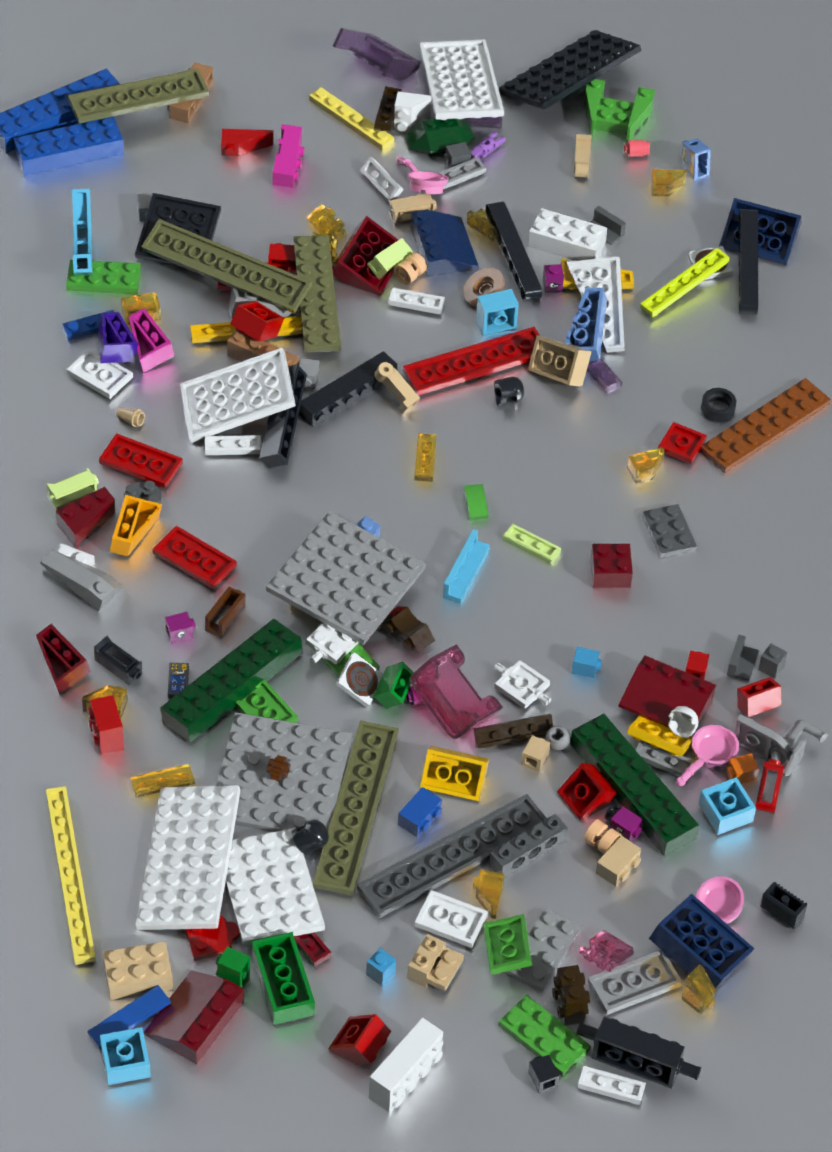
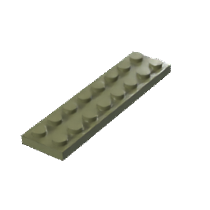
(138, 95)
(319, 306)

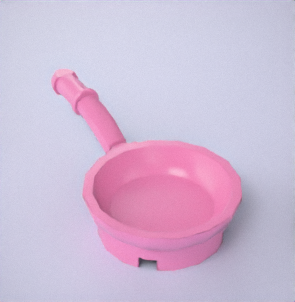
(421, 180)
(712, 748)
(722, 897)

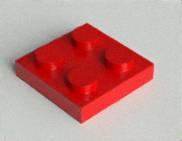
(682, 442)

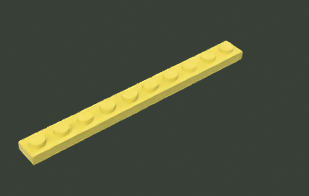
(70, 876)

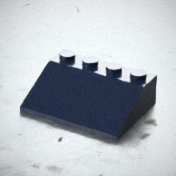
(775, 231)
(442, 242)
(698, 936)

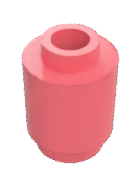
(637, 148)

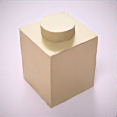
(535, 753)

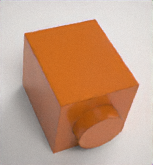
(743, 768)

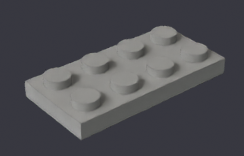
(549, 944)
(634, 982)

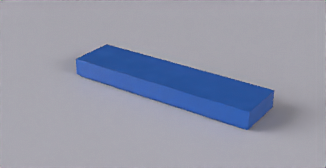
(131, 1015)

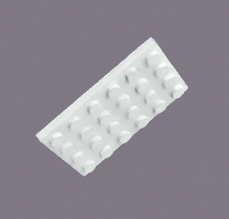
(237, 394)
(271, 888)

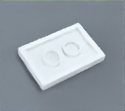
(101, 377)
(451, 919)

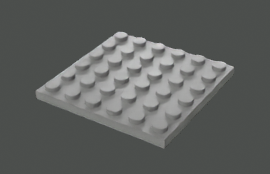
(346, 577)
(314, 777)

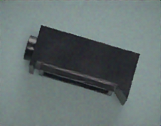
(127, 674)

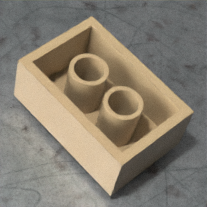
(137, 970)

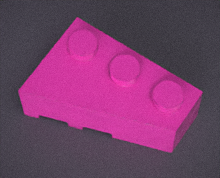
(288, 156)
(152, 342)

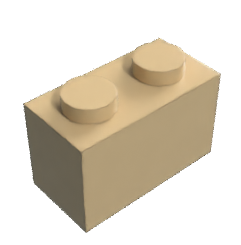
(618, 861)

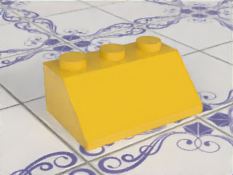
(454, 773)

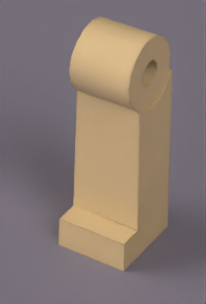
(582, 155)
(397, 386)

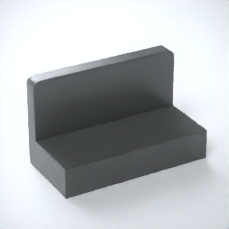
(614, 225)
(742, 660)

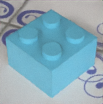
(497, 312)
(727, 806)
(125, 1056)

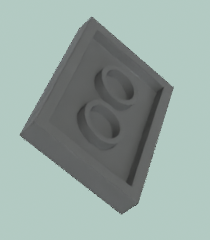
(669, 531)

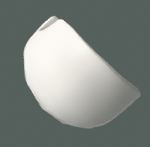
(683, 721)

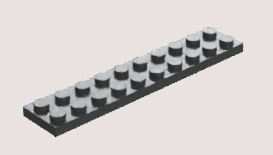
(448, 857)

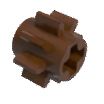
(278, 768)

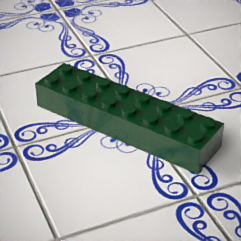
(231, 680)
(637, 785)

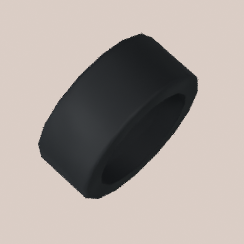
(721, 395)

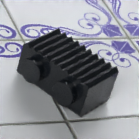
(783, 905)

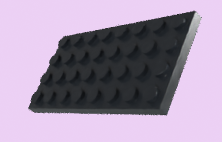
(569, 69)

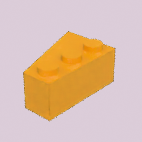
(133, 524)

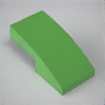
(476, 501)

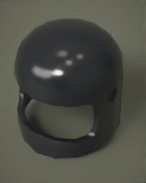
(507, 388)
(311, 837)

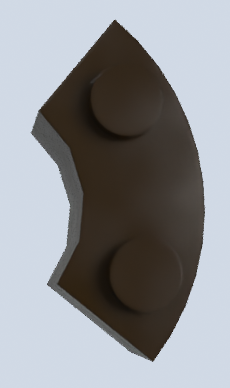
(408, 629)

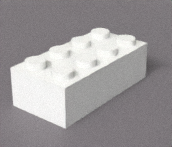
(567, 236)
(406, 1065)

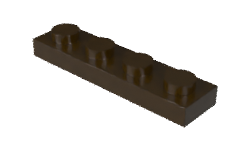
(386, 110)
(512, 731)

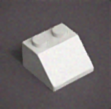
(410, 110)

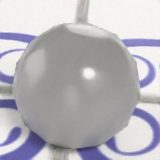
(558, 737)

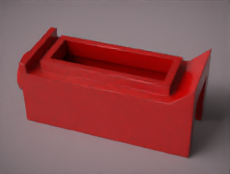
(773, 765)

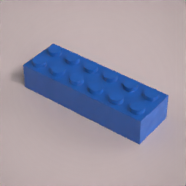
(68, 146)

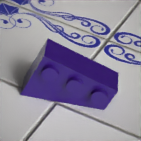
(115, 339)

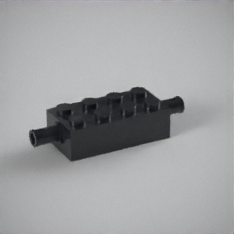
(638, 1052)

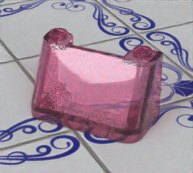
(451, 694)

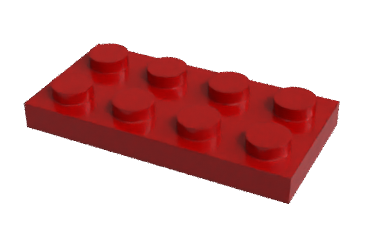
(140, 460)
(194, 557)

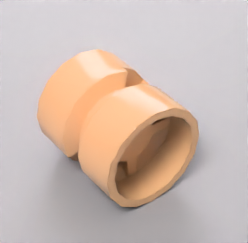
(410, 268)
(601, 836)

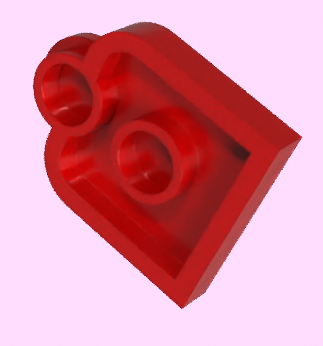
(212, 942)

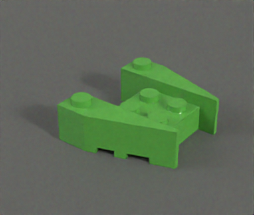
(614, 114)

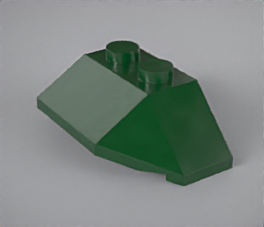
(436, 134)

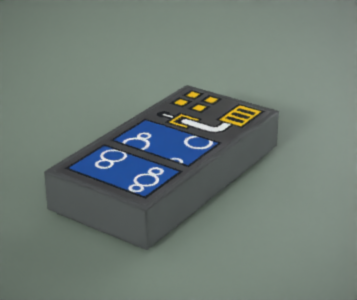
(177, 678)

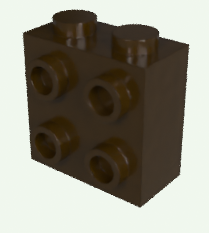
(571, 995)

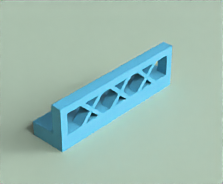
(465, 568)

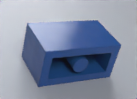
(420, 812)

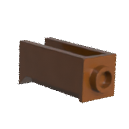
(231, 597)

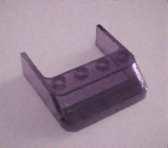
(391, 60)

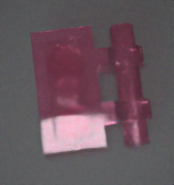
(611, 948)

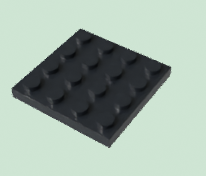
(187, 214)

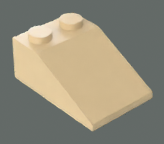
(559, 361)

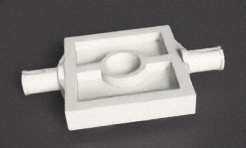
(329, 644)
(522, 684)

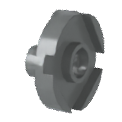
(144, 489)

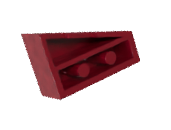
(85, 515)
(62, 658)

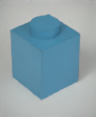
(586, 662)
(381, 966)

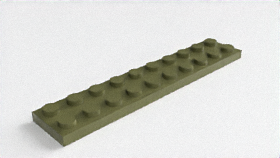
(227, 266)
(355, 808)

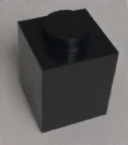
(543, 1073)

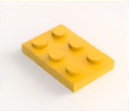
(659, 736)

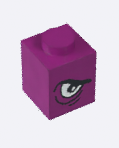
(553, 278)
(179, 627)
(626, 824)

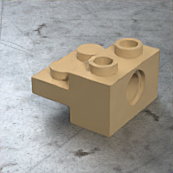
(434, 954)

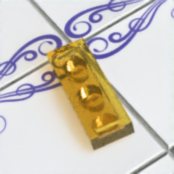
(425, 457)
(152, 782)

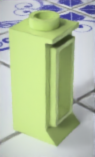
(389, 258)
(72, 488)

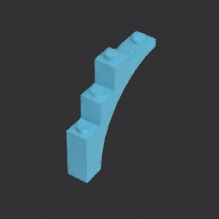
(82, 233)

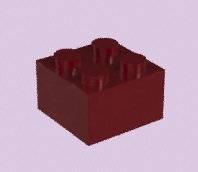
(611, 566)

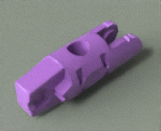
(487, 146)

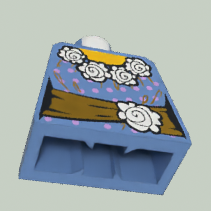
(696, 158)

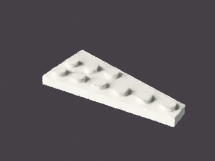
(604, 274)

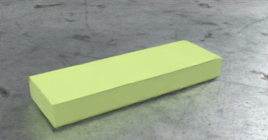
(531, 543)

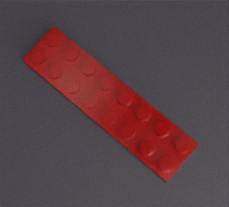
(471, 361)

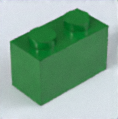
(394, 685)
(233, 966)

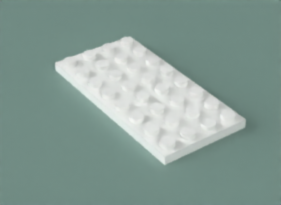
(461, 79)
(188, 858)

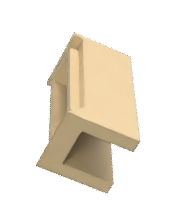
(403, 207)

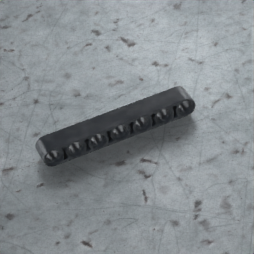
(513, 251)
(748, 261)

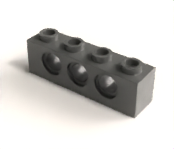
(528, 846)

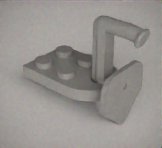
(770, 745)

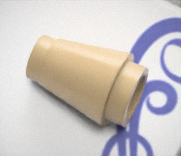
(132, 416)

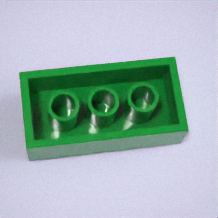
(283, 978)

